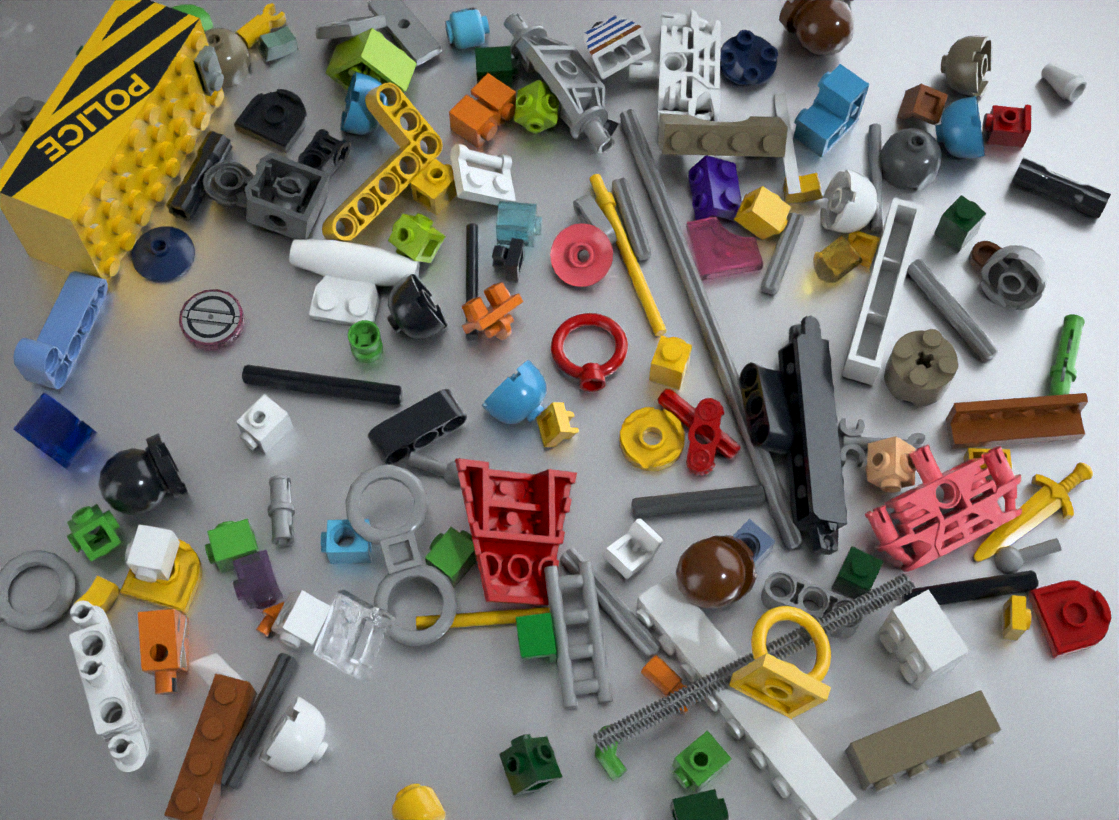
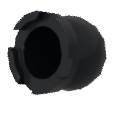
(138, 479)

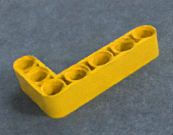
(389, 171)

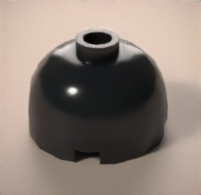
(414, 309)

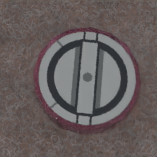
(211, 319)

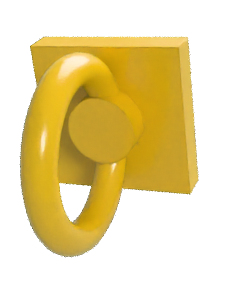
(780, 682)

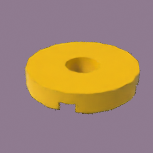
(651, 456)

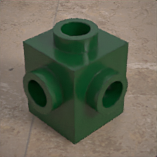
(530, 764)

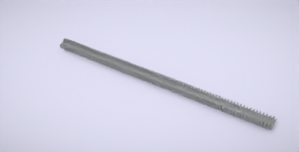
(723, 676)

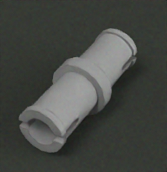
(281, 510)

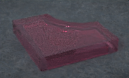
(721, 252)

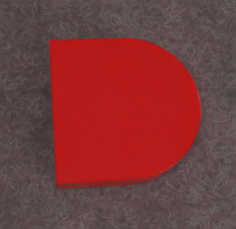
(1070, 616)

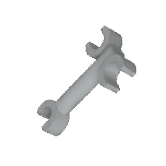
(855, 444)

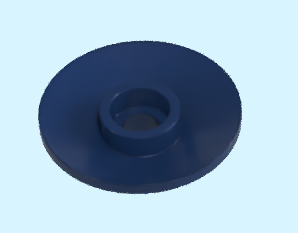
(167, 263)

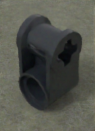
(325, 152)

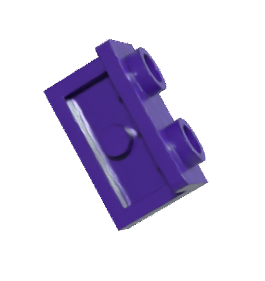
(714, 188)

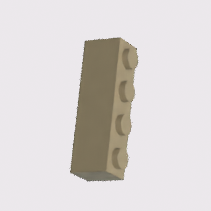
(923, 740)

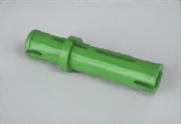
(1071, 330)

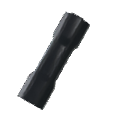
(189, 193)
(1082, 196)

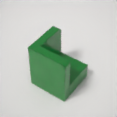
(536, 636)

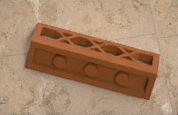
(1016, 421)

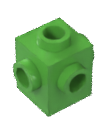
(97, 541)

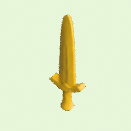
(1035, 510)

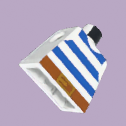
(615, 44)

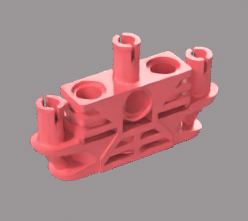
(955, 527)

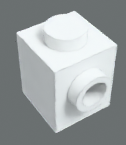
(264, 425)
(152, 553)

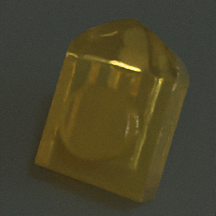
(836, 260)

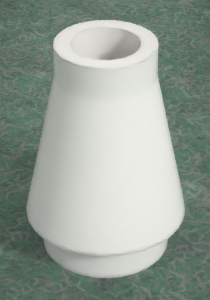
(1065, 82)

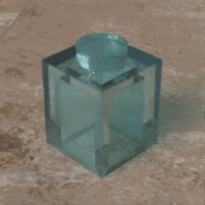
(518, 222)

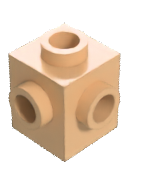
(890, 464)

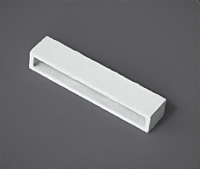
(883, 292)

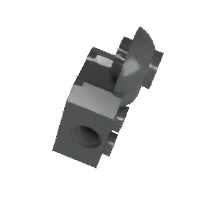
(279, 196)

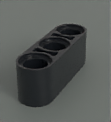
(767, 408)
(417, 426)

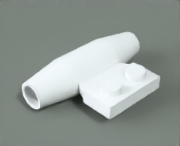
(349, 278)

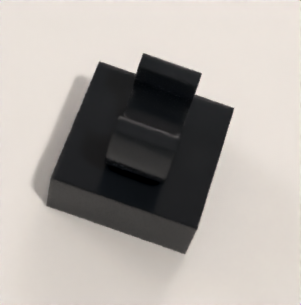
(510, 259)

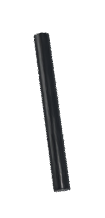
(471, 269)

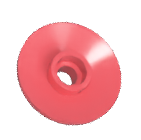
(566, 253)

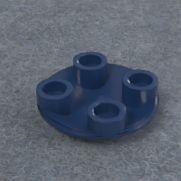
(748, 59)

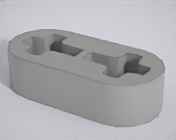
(590, 213)

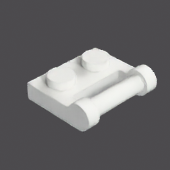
(479, 183)

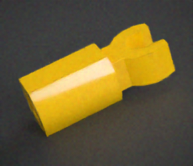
(261, 25)

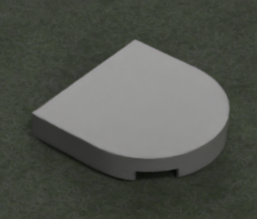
(349, 27)

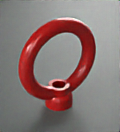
(590, 375)

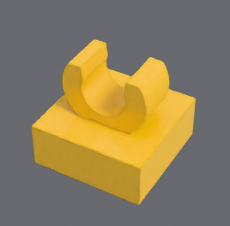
(555, 424)

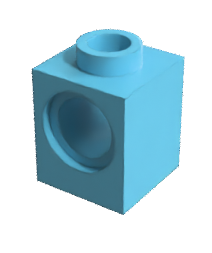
(358, 552)

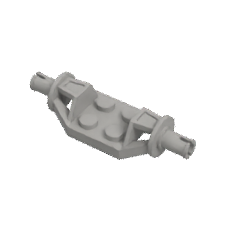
(567, 78)

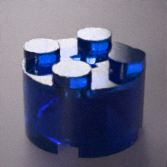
(55, 430)

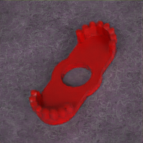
(701, 456)

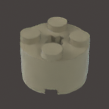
(921, 367)

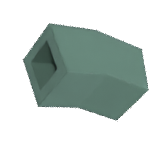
(277, 44)

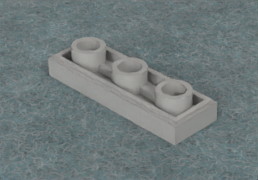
(406, 29)

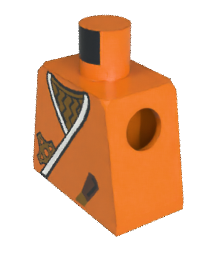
(160, 633)

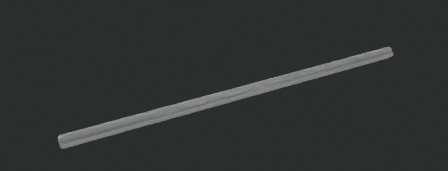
(709, 326)

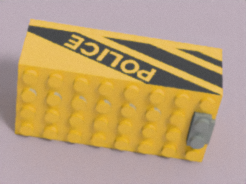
(111, 137)

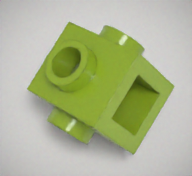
(536, 107)
(416, 237)

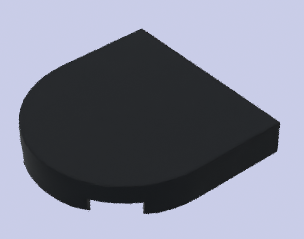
(274, 119)

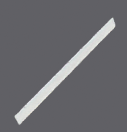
(790, 159)

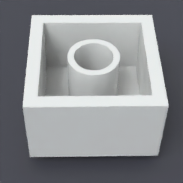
(922, 640)

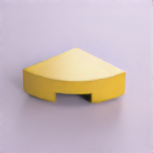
(864, 245)

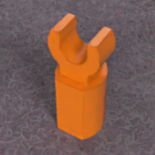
(663, 678)

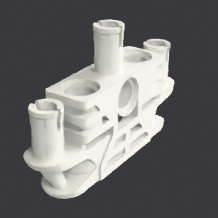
(676, 59)
(109, 686)

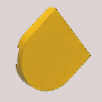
(171, 594)

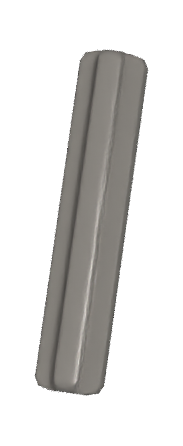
(631, 219)
(782, 254)

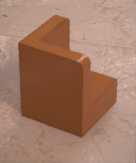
(923, 104)

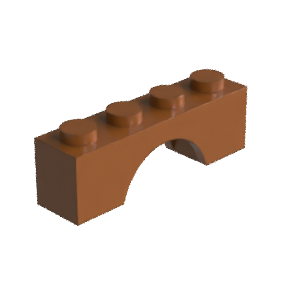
(200, 777)

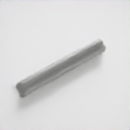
(952, 310)
(616, 609)

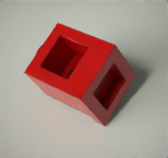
(1008, 125)

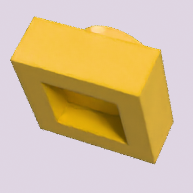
(1015, 617)

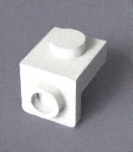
(633, 549)

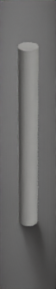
(875, 173)

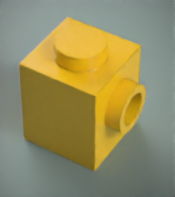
(434, 187)
(763, 213)
(670, 362)

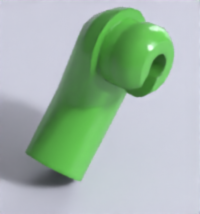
(610, 760)

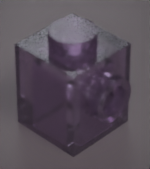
(256, 580)

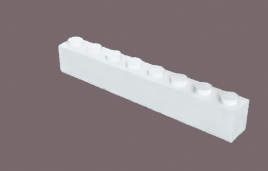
(771, 736)

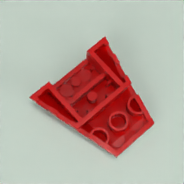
(515, 527)

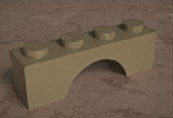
(695, 136)

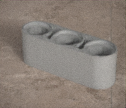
(800, 590)

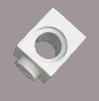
(300, 619)

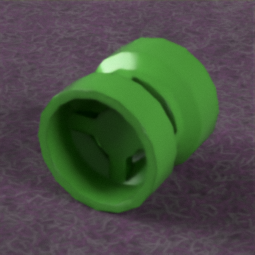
(365, 334)

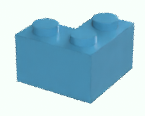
(833, 110)

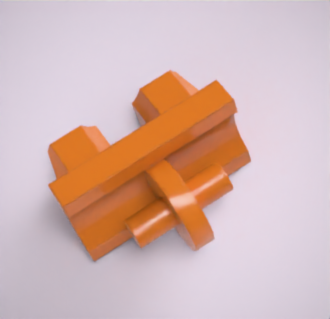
(493, 316)

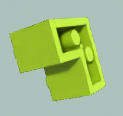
(371, 55)

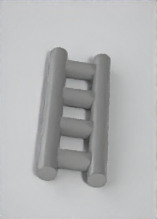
(594, 649)

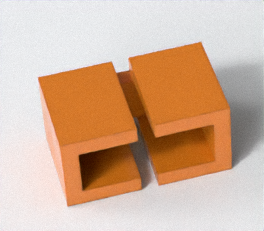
(480, 118)

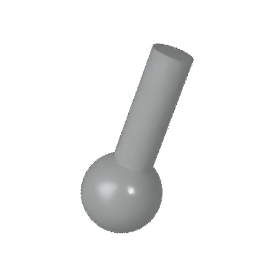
(437, 467)
(1011, 559)

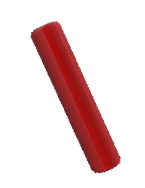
(685, 413)

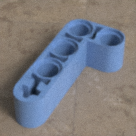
(64, 332)

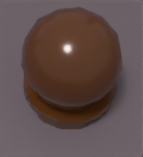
(820, 25)
(716, 571)

